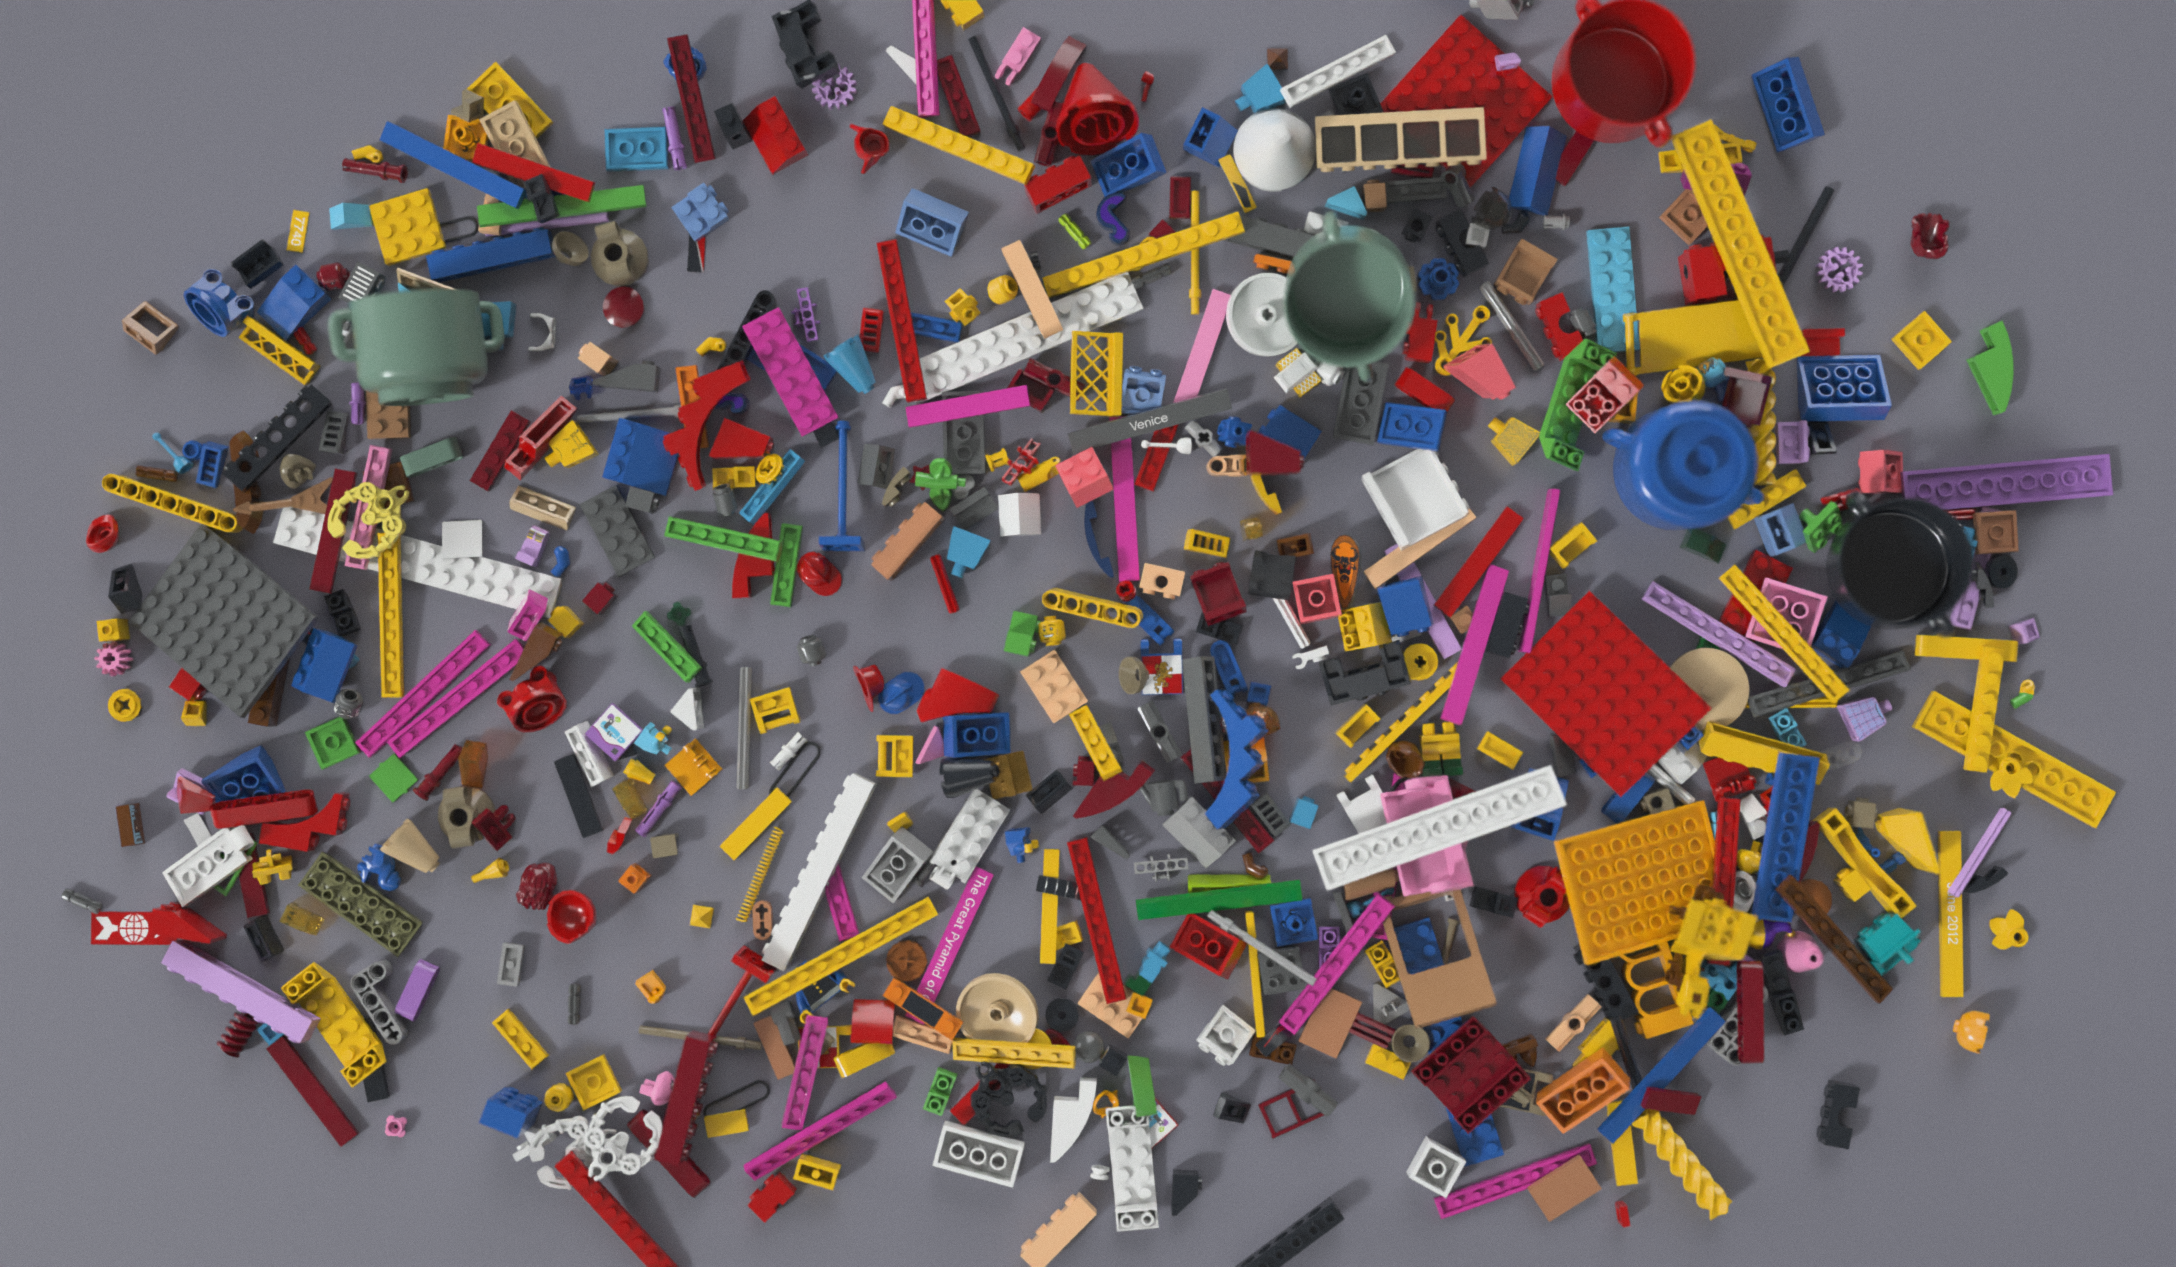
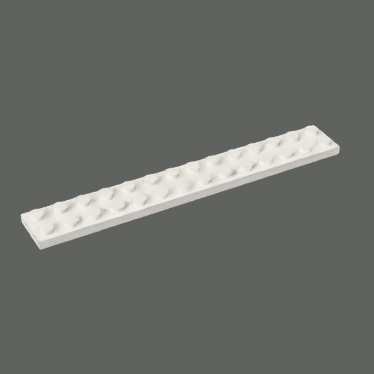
(424, 564)

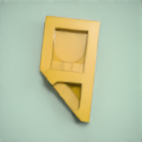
(1069, 934)

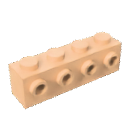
(1059, 1231)

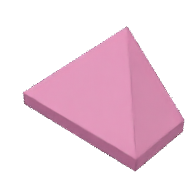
(933, 747)

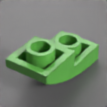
(940, 1091)

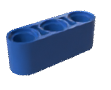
(1619, 807)

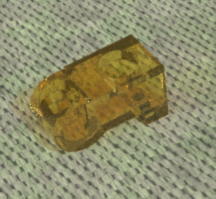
(1251, 529)
(630, 798)
(301, 919)

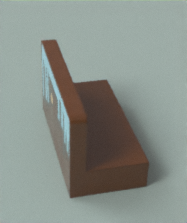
(130, 825)

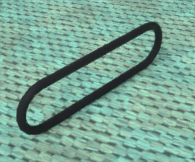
(458, 220)
(790, 763)
(737, 1091)

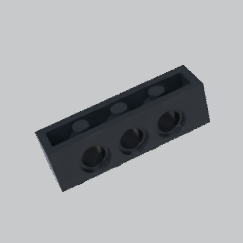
(1624, 1006)

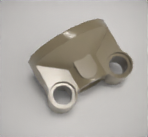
(633, 259)
(473, 802)

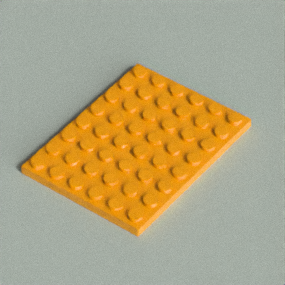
(1631, 874)

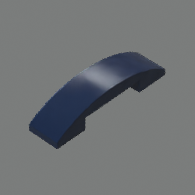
(1104, 563)

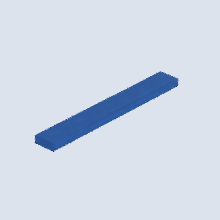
(453, 165)
(1662, 1073)

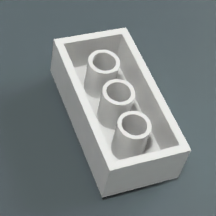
(978, 1153)

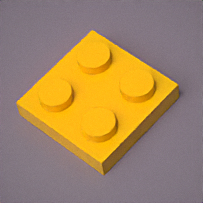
(1921, 340)
(593, 1082)

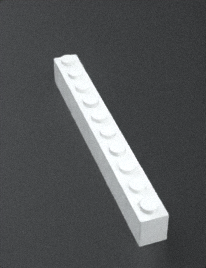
(819, 871)

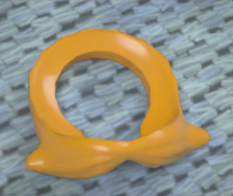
(1112, 1096)

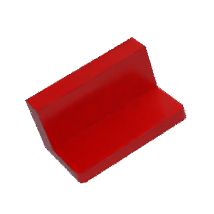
(1823, 341)

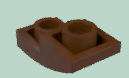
(1282, 1054)

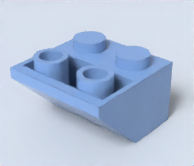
(1780, 530)

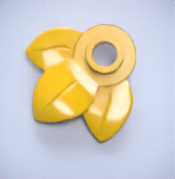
(2010, 780)
(2006, 929)

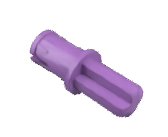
(357, 404)

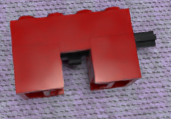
(1705, 273)

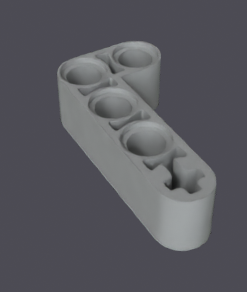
(384, 1004)
(1728, 1036)

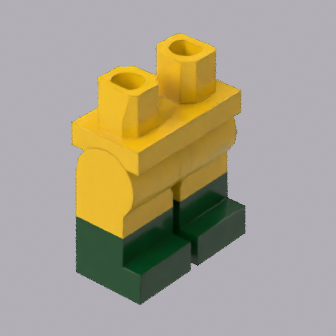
(1443, 746)

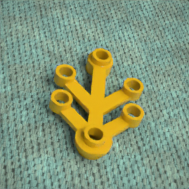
(1459, 343)

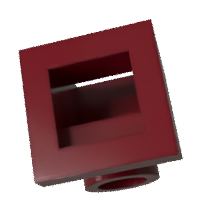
(1084, 771)

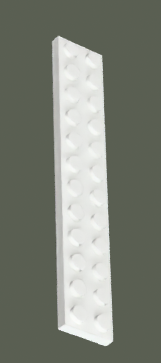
(1022, 339)
(1439, 828)

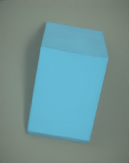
(1348, 203)
(350, 216)

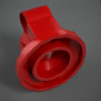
(534, 701)
(1528, 892)

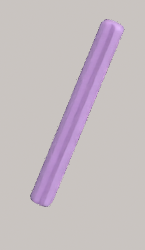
(1979, 852)

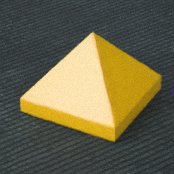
(701, 916)

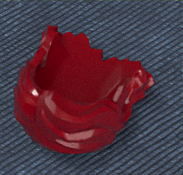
(1929, 235)
(537, 886)

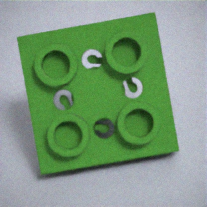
(1821, 526)

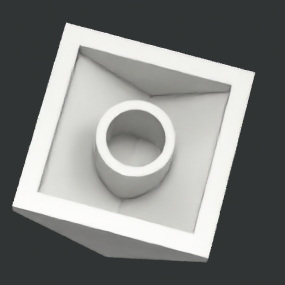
(1019, 514)
(690, 709)

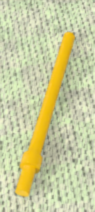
(1195, 292)

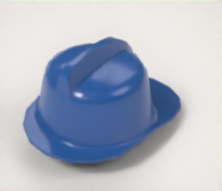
(901, 692)

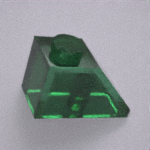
(1703, 545)

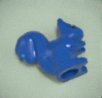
(380, 864)

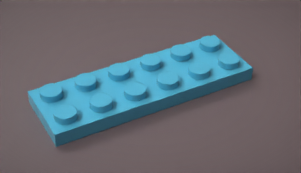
(1612, 285)

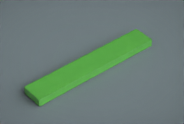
(723, 539)

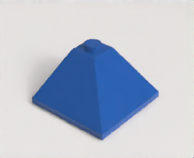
(245, 777)

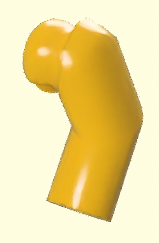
(369, 152)
(711, 343)

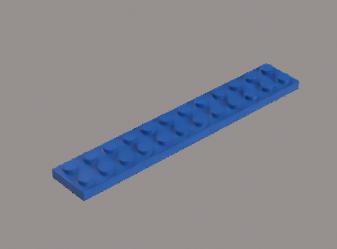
(1420, 954)

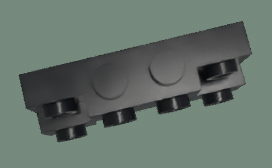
(798, 46)
(1368, 679)

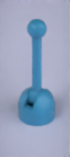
(181, 463)
(1356, 908)

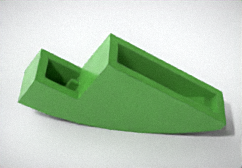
(1994, 367)

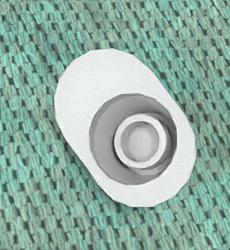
(1744, 891)

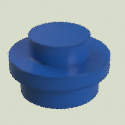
(192, 450)

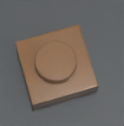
(1462, 619)

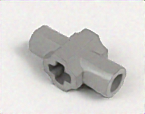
(1195, 430)

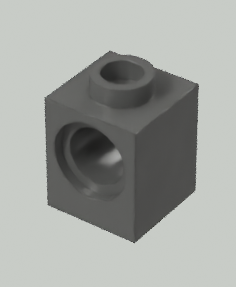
(642, 500)

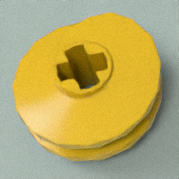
(1427, 654)

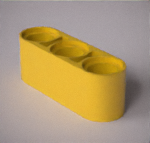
(862, 1057)

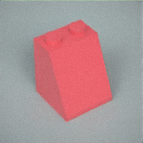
(1482, 372)

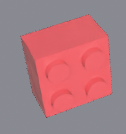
(1084, 477)
(1317, 599)

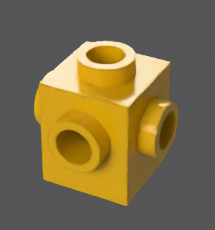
(962, 307)

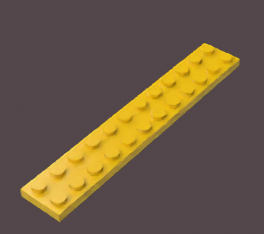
(1739, 244)

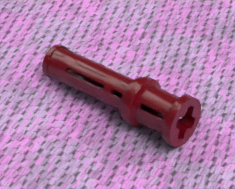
(383, 170)
(434, 778)

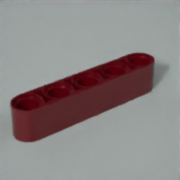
(1750, 1012)
(687, 1174)

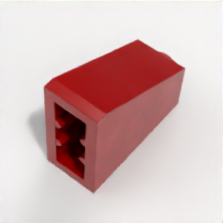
(739, 442)

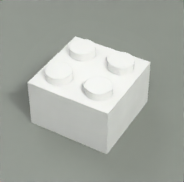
(1436, 1166)

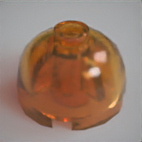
(1267, 714)

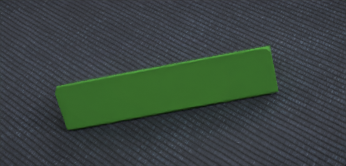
(1142, 1086)

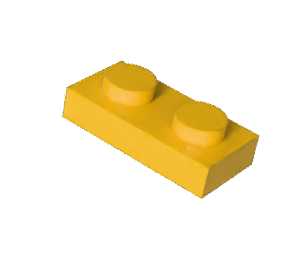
(1387, 1061)

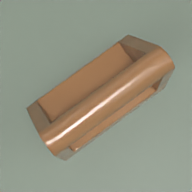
(144, 336)

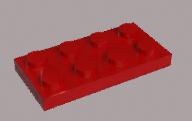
(1757, 569)

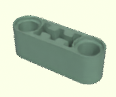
(431, 457)

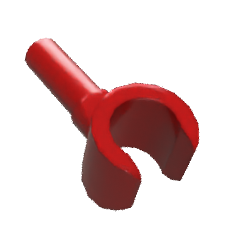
(1148, 79)

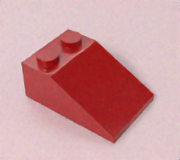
(183, 923)
(1208, 945)

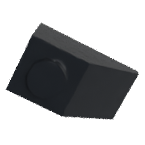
(125, 589)
(1184, 1189)

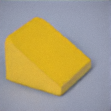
(194, 713)
(900, 820)

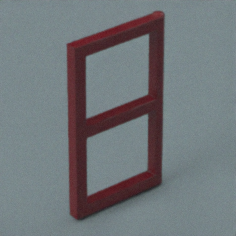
(1300, 1122)

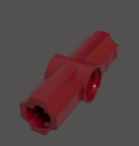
(1047, 146)
(1041, 373)

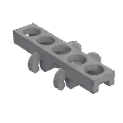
(1167, 868)

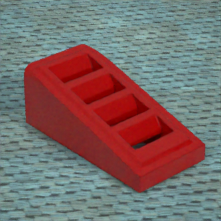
(864, 321)

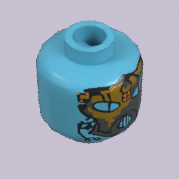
(1712, 371)

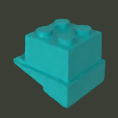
(1888, 942)

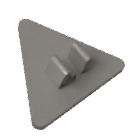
(1387, 1005)

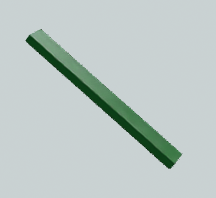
(1219, 899)

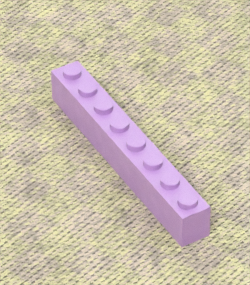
(240, 991)

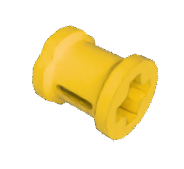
(993, 465)

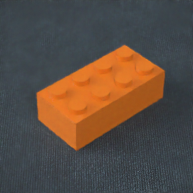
(1583, 1090)

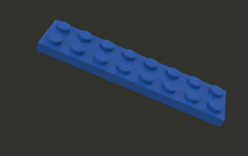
(1785, 833)

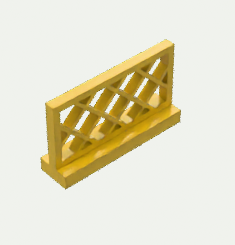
(1113, 373)

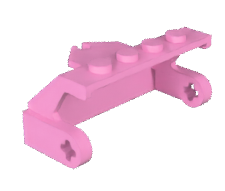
(1437, 871)

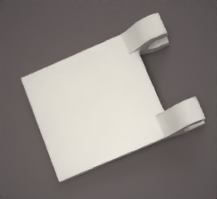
(1367, 809)

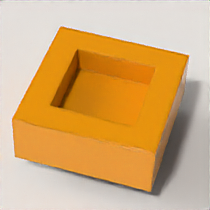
(1139, 1005)

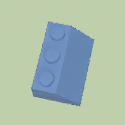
(931, 222)

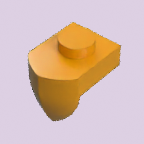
(651, 987)

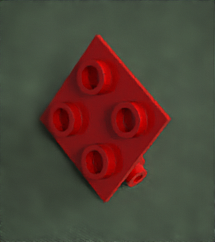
(1728, 778)

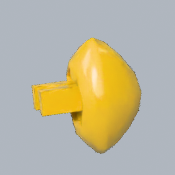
(1750, 860)

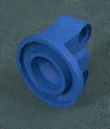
(217, 304)

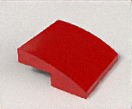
(872, 1021)

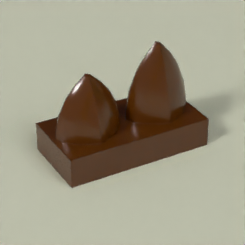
(1525, 1047)

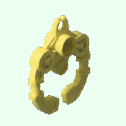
(375, 513)

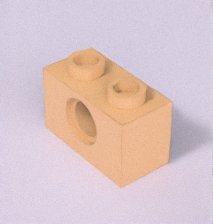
(1174, 578)

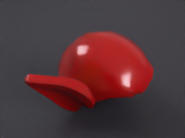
(870, 145)

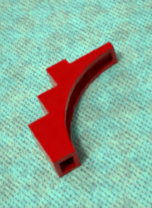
(694, 415)

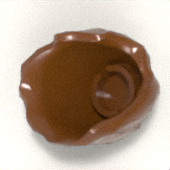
(1405, 759)

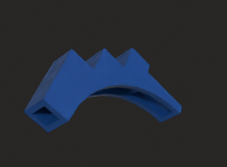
(1243, 762)

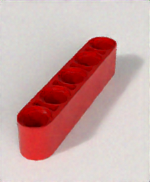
(263, 808)

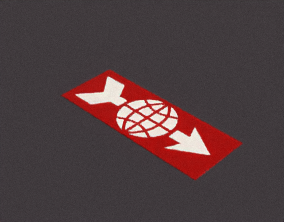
(124, 929)

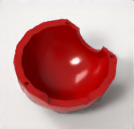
(570, 916)

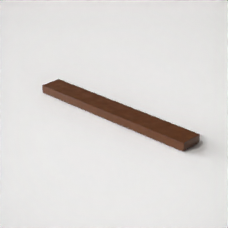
(1834, 939)

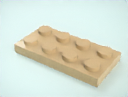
(511, 133)

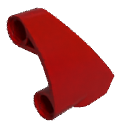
(954, 696)

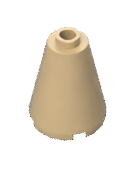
(411, 847)

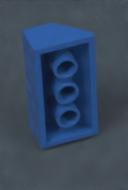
(1788, 104)

